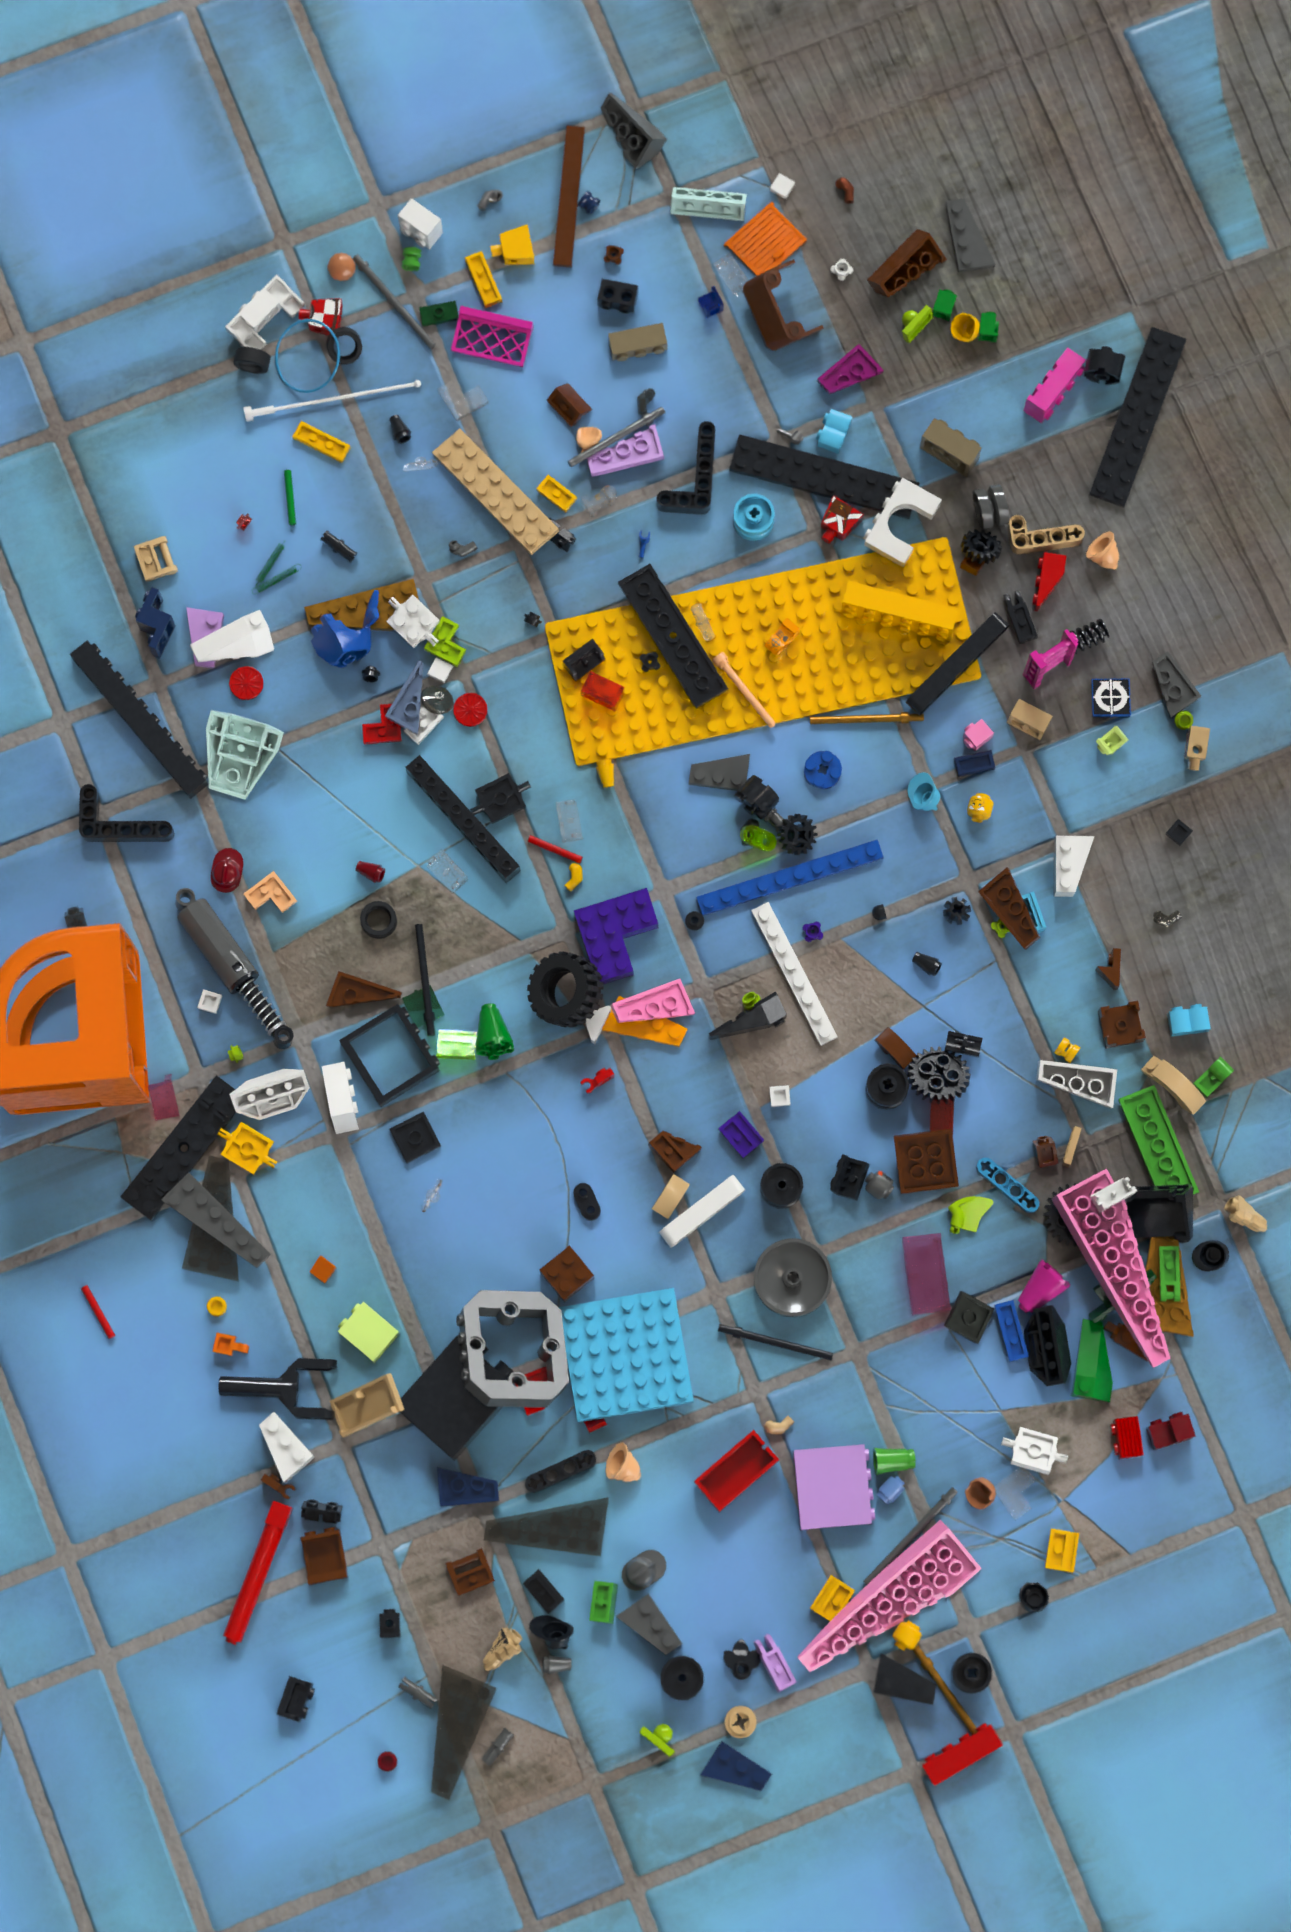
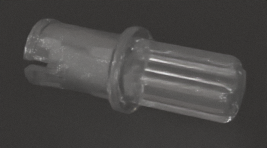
(702, 622)

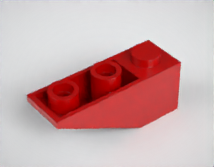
(1051, 573)

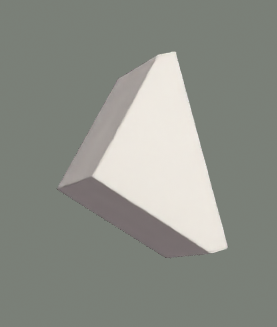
(596, 1023)

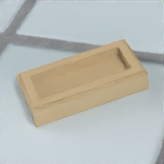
(1071, 1146)

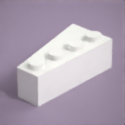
(1084, 1081)

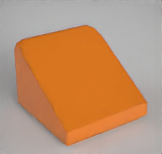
(323, 1269)

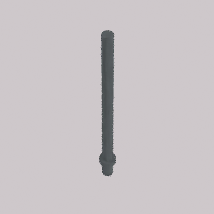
(364, 266)
(945, 1499)

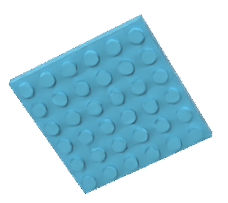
(626, 1355)

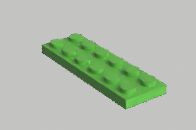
(1156, 1139)

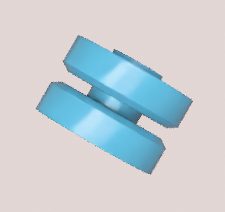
(753, 506)

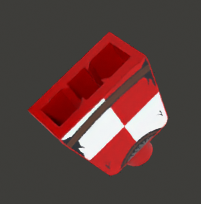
(325, 311)

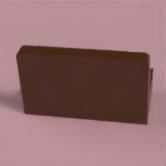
(568, 404)

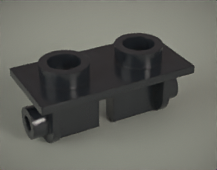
(563, 538)
(329, 1510)

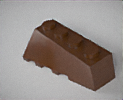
(907, 263)

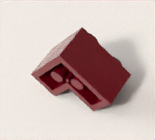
(1170, 1432)

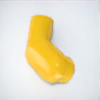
(576, 877)

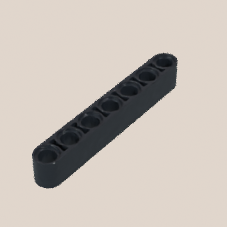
(957, 663)

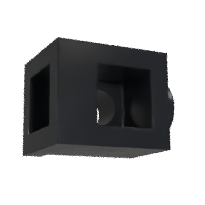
(393, 1631)

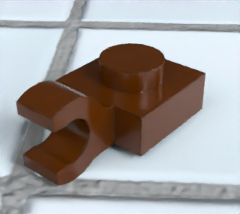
(273, 1482)

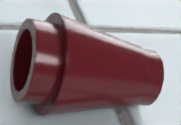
(371, 871)

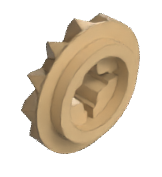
(749, 1725)

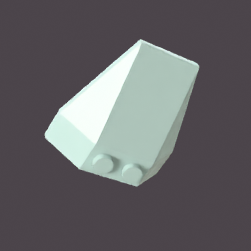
(238, 752)

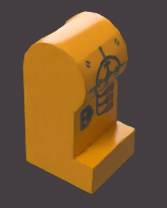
(783, 637)

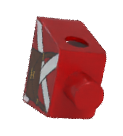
(839, 520)

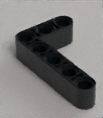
(700, 477)
(117, 826)

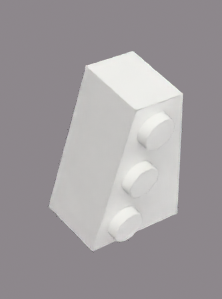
(340, 1096)

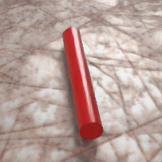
(555, 849)
(98, 1312)

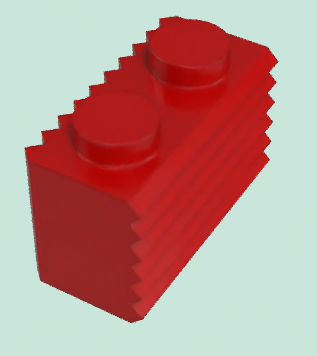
(1127, 1437)

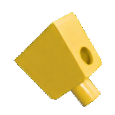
(515, 247)

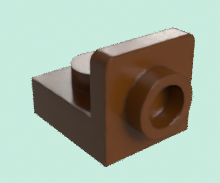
(1045, 1151)

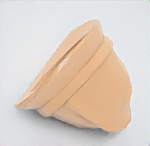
(1104, 551)
(622, 1465)

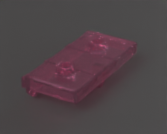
(926, 1274)

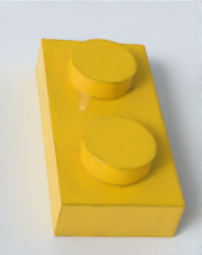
(556, 493)

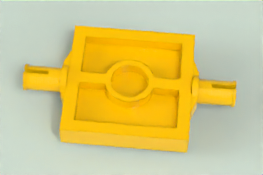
(247, 1148)

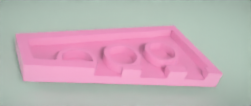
(657, 1003)

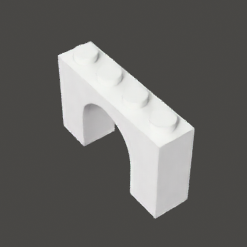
(905, 496)

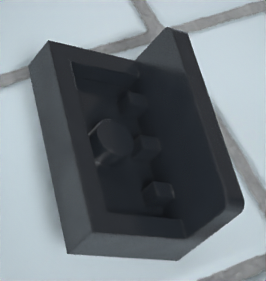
(849, 1177)

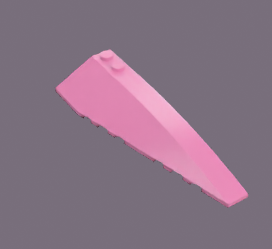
(1114, 1258)
(917, 1578)

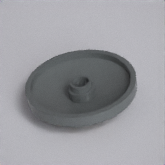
(792, 1277)

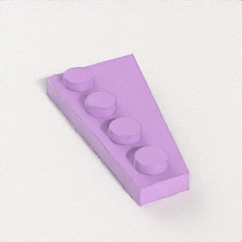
(635, 451)

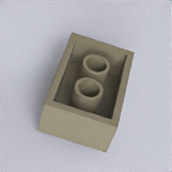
(950, 447)

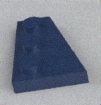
(464, 1489)
(735, 1768)

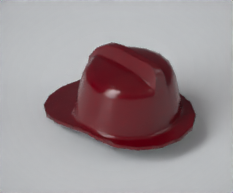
(227, 870)

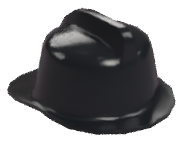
(552, 1631)

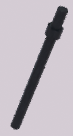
(429, 1016)
(737, 1332)

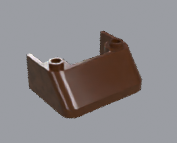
(766, 312)

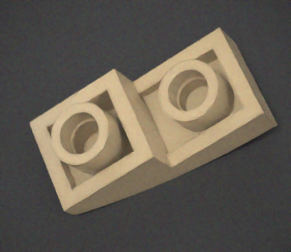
(670, 1196)

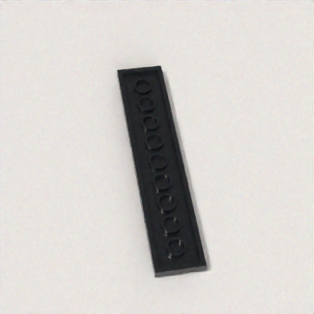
(1137, 417)
(814, 474)

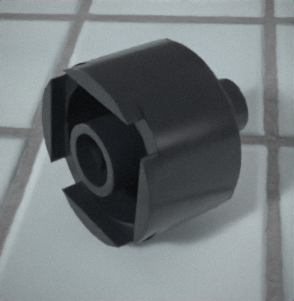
(1104, 365)
(757, 797)
(970, 1684)

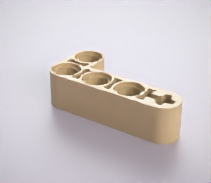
(1045, 535)

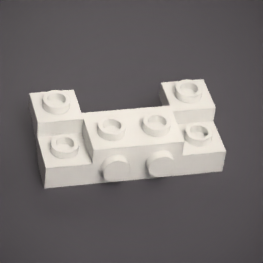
(261, 310)

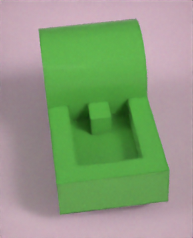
(1213, 1077)

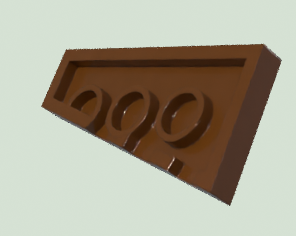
(1010, 907)

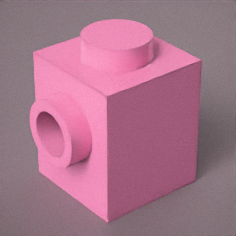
(977, 735)

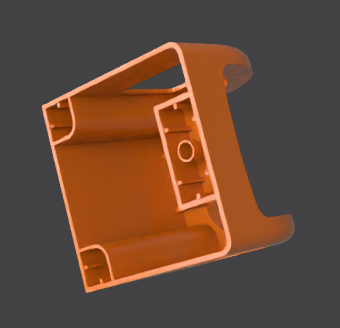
(108, 1057)

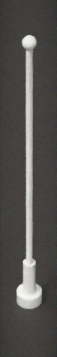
(250, 413)

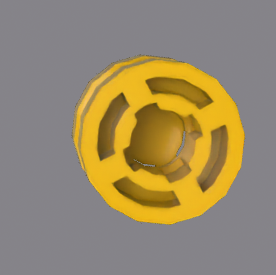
(1070, 1053)

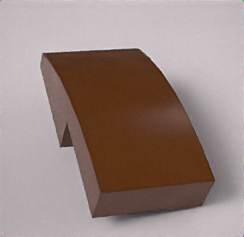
(895, 1047)

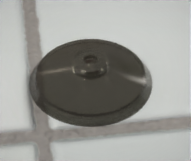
(437, 699)

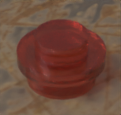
(243, 521)

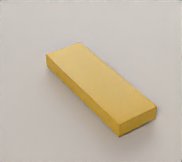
(483, 279)
(321, 441)

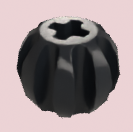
(956, 916)

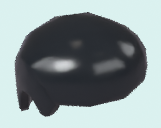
(1033, 1597)

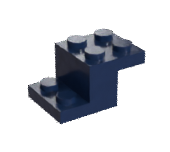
(155, 622)

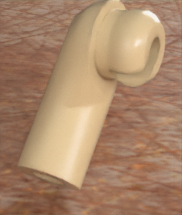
(778, 1428)

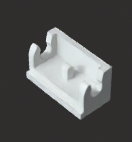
(1113, 1194)

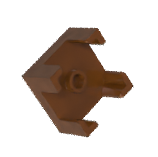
(1121, 1025)

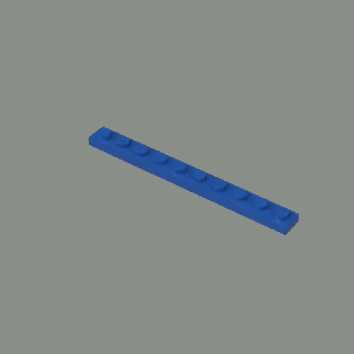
(789, 877)

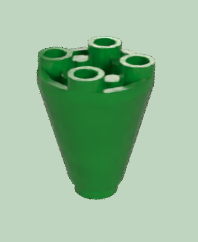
(492, 1034)

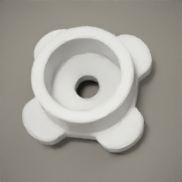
(842, 274)

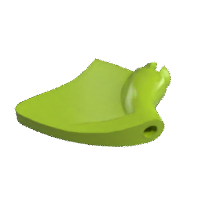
(968, 1212)

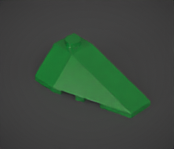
(1092, 1368)

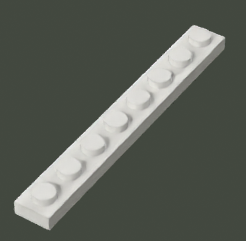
(794, 974)

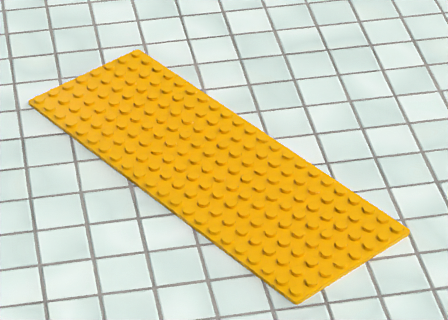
(824, 669)

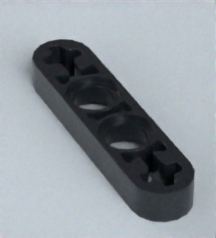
(561, 1473)

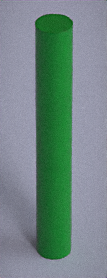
(290, 497)

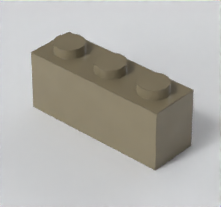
(637, 342)

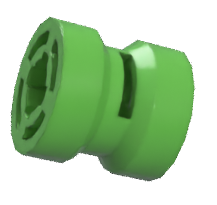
(411, 259)

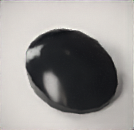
(1210, 1255)

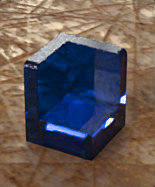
(711, 303)

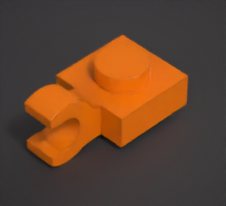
(227, 1344)

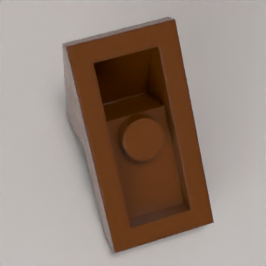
(1111, 974)

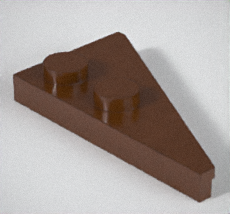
(354, 990)

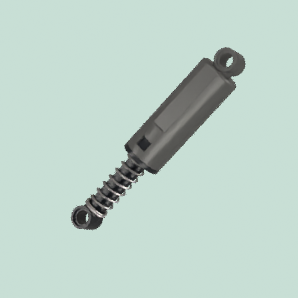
(228, 961)

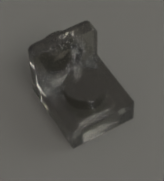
(75, 917)

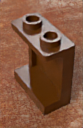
(324, 1556)

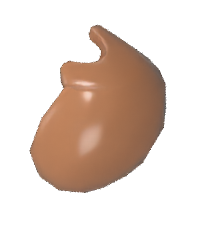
(341, 267)
(980, 1493)

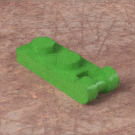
(1169, 1272)

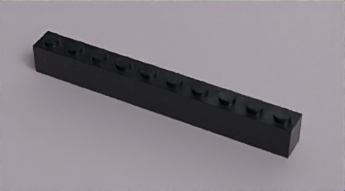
(139, 719)

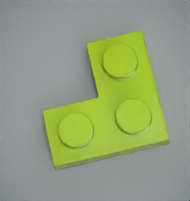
(445, 648)

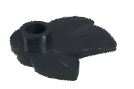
(742, 1657)

